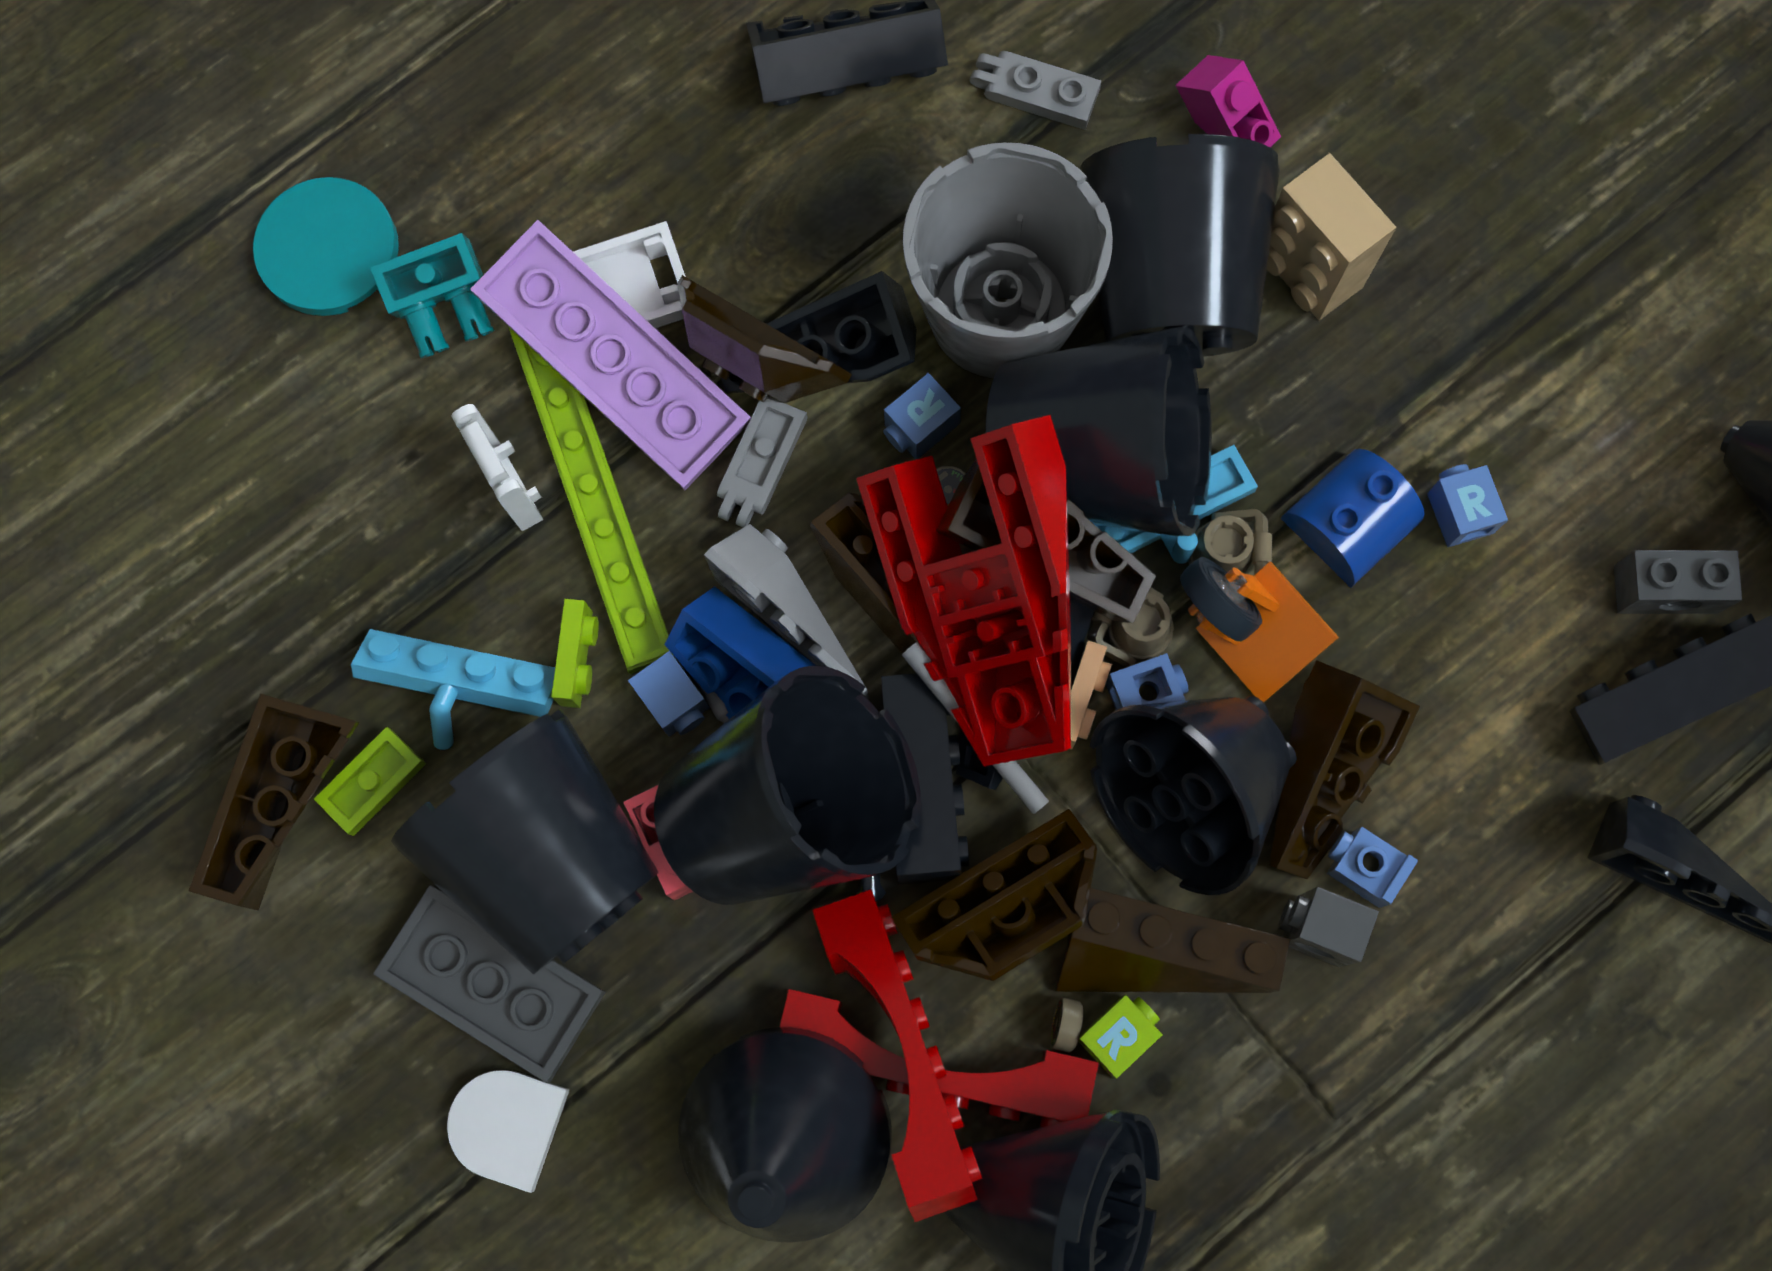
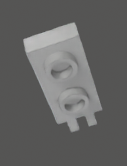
(1037, 87)
(760, 459)

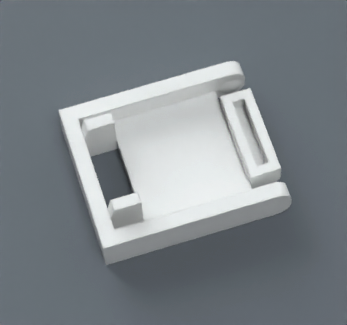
(628, 271)
(497, 467)

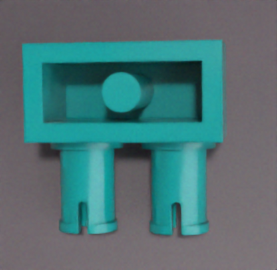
(429, 276)

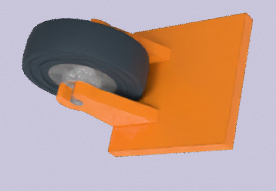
(1255, 623)

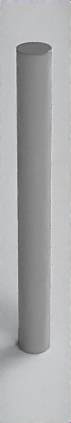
(1010, 771)

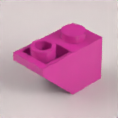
(1227, 101)

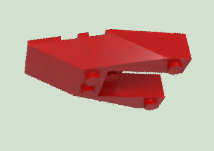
(991, 615)

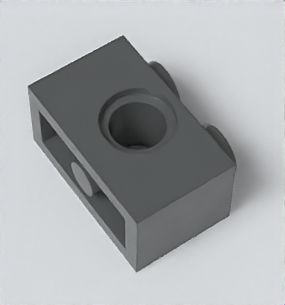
(1677, 582)
(1328, 926)

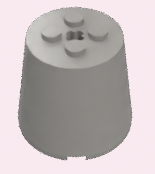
(1008, 228)

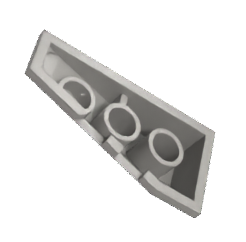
(767, 583)

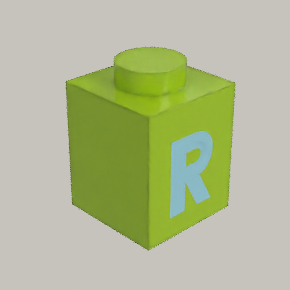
(1121, 1035)

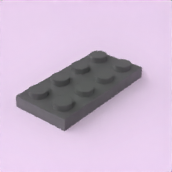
(485, 991)

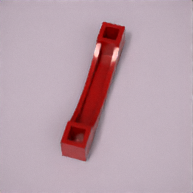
(1052, 1088)
(931, 1164)

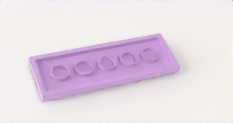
(611, 354)

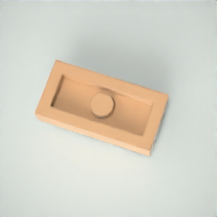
(1090, 676)

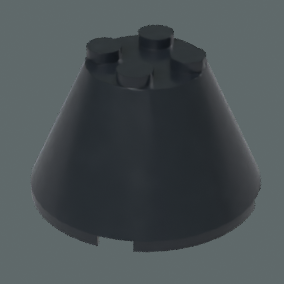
(1193, 785)

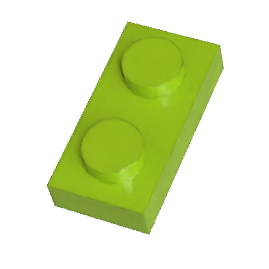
(571, 673)
(369, 781)

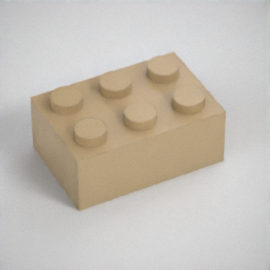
(1326, 237)

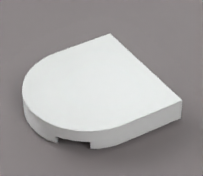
(505, 1126)

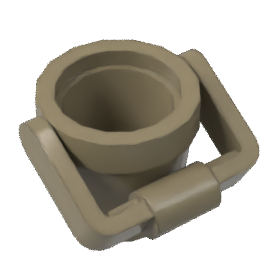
(1232, 543)
(1138, 640)

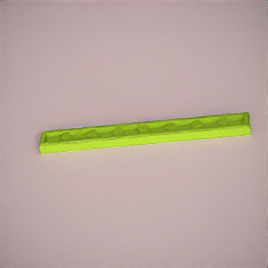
(597, 511)

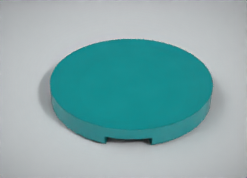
(320, 245)

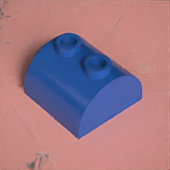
(1356, 514)

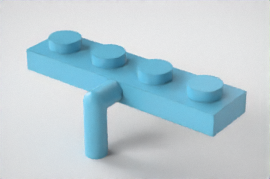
(1227, 484)
(453, 675)

